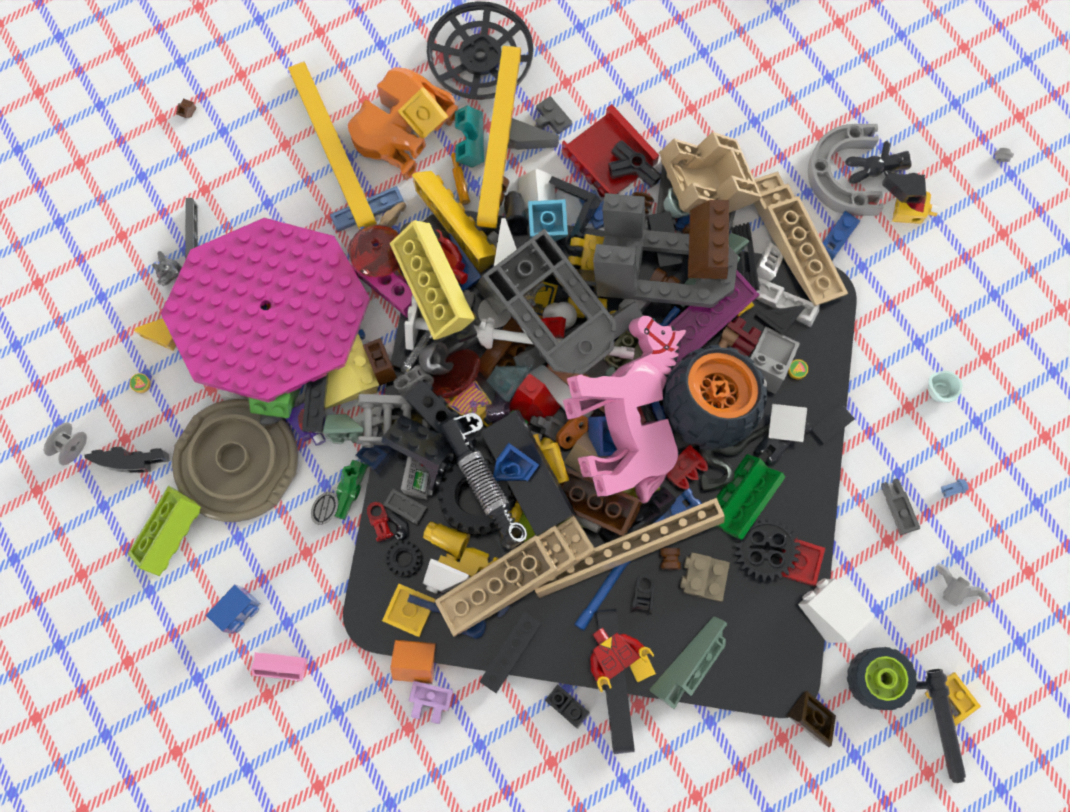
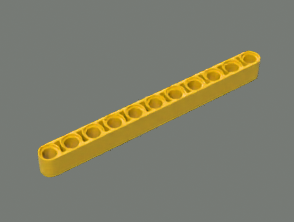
(499, 137)
(332, 145)

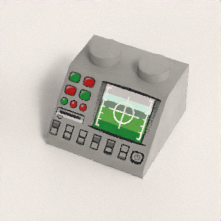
(416, 480)

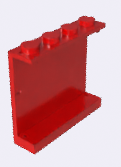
(593, 148)

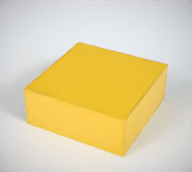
(641, 669)

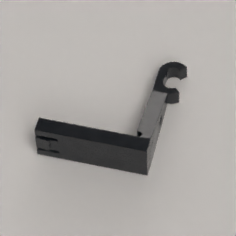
(589, 207)

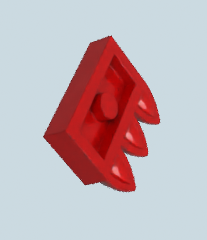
(685, 467)

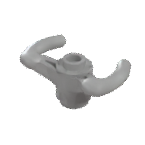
(959, 588)

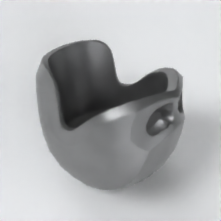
(433, 359)

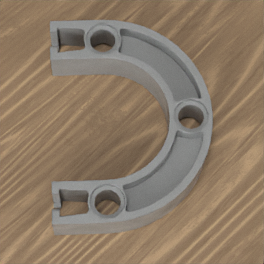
(823, 182)

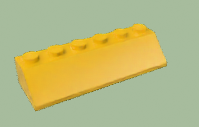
(454, 219)

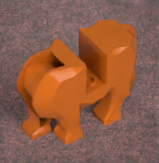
(388, 135)

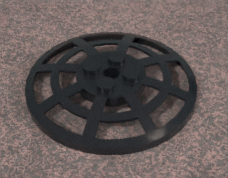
(477, 43)

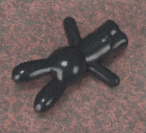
(877, 165)

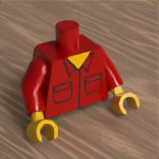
(614, 655)

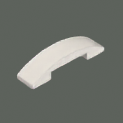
(556, 386)

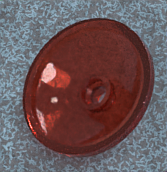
(373, 260)
(461, 377)

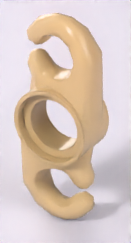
(392, 215)

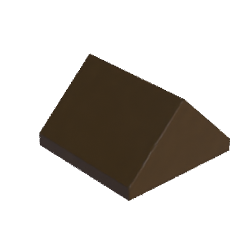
(814, 718)

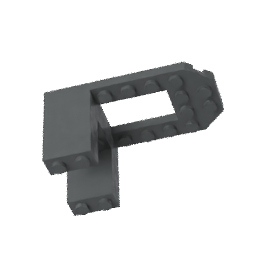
(620, 258)
(522, 271)

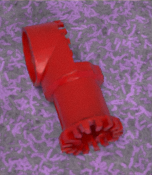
(379, 521)

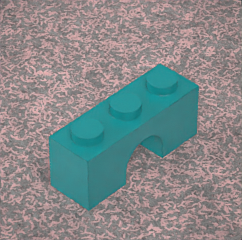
(470, 122)

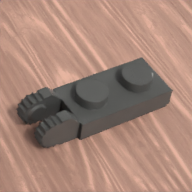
(900, 508)

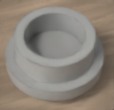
(1003, 155)

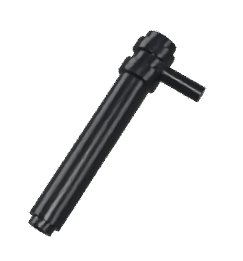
(939, 693)

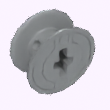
(62, 441)

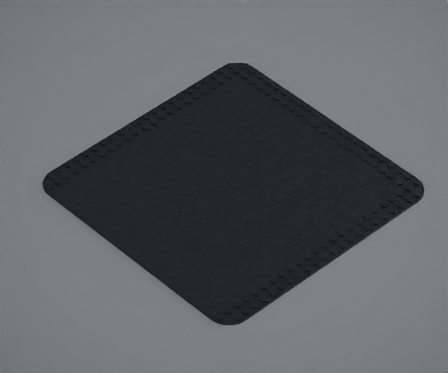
(770, 641)

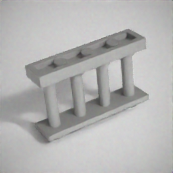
(388, 403)

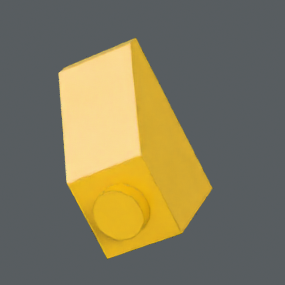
(157, 333)

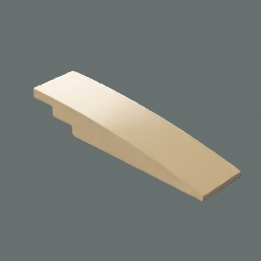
(798, 240)
(514, 575)

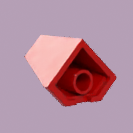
(534, 399)

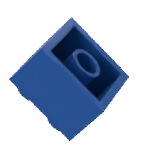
(233, 609)

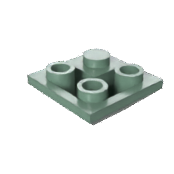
(342, 428)

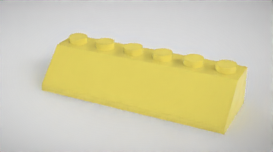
(431, 280)

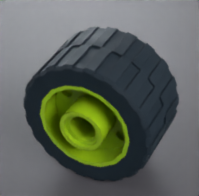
(897, 681)

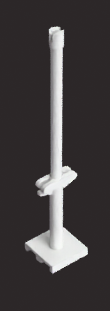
(485, 333)

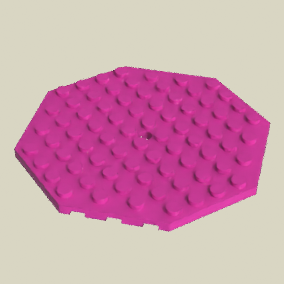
(269, 352)

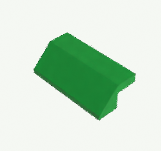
(747, 495)

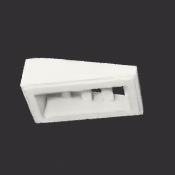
(764, 264)

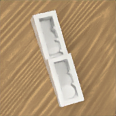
(777, 298)

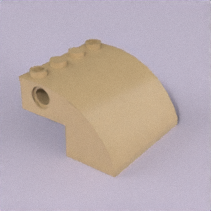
(709, 172)

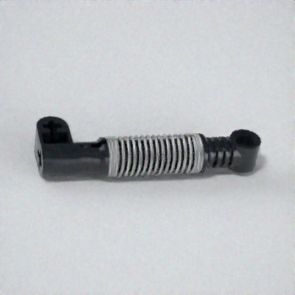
(480, 480)

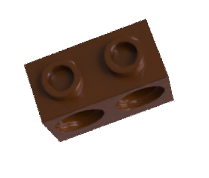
(380, 361)

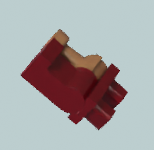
(737, 338)

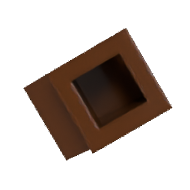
(186, 108)

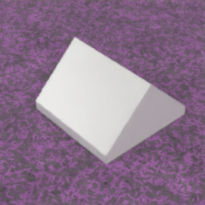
(536, 187)

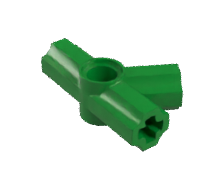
(349, 487)

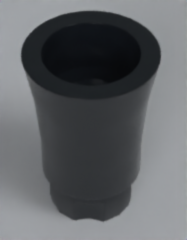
(515, 212)

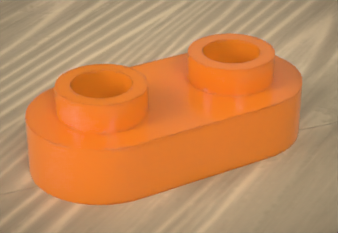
(572, 430)

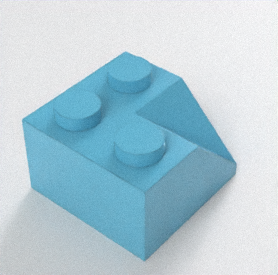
(549, 216)

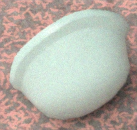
(672, 204)
(944, 386)

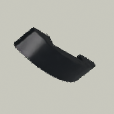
(648, 513)

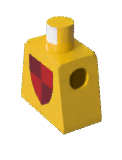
(914, 212)

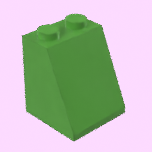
(280, 407)

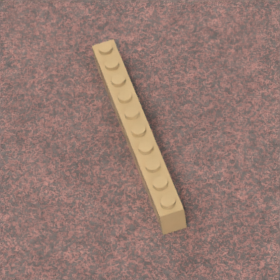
(638, 544)

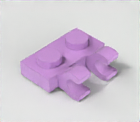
(430, 696)

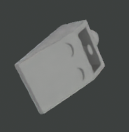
(773, 357)

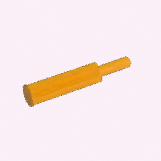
(460, 181)

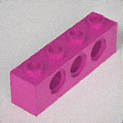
(391, 290)

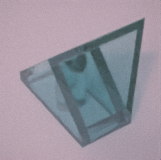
(507, 380)

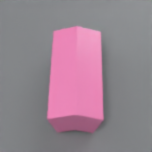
(279, 666)

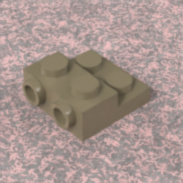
(704, 577)

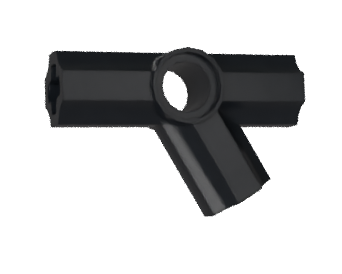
(624, 165)

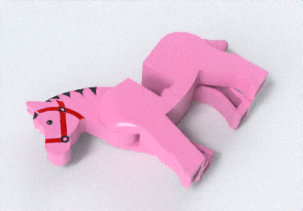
(645, 449)

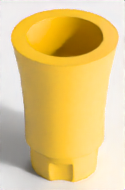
(447, 538)

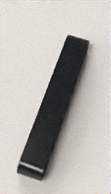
(617, 695)

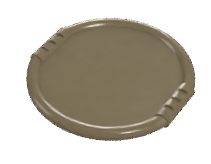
(234, 462)

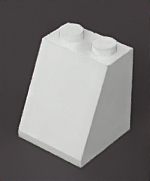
(835, 611)

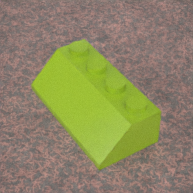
(164, 531)

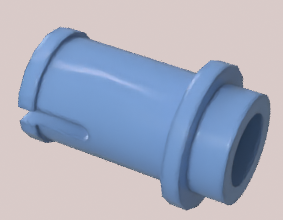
(954, 488)

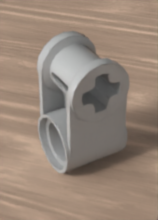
(407, 380)

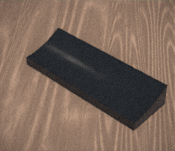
(541, 495)

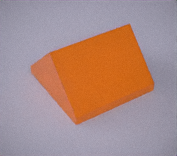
(413, 661)

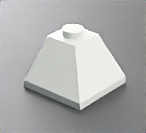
(442, 577)

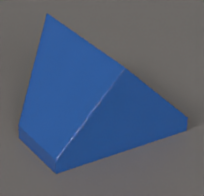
(513, 465)

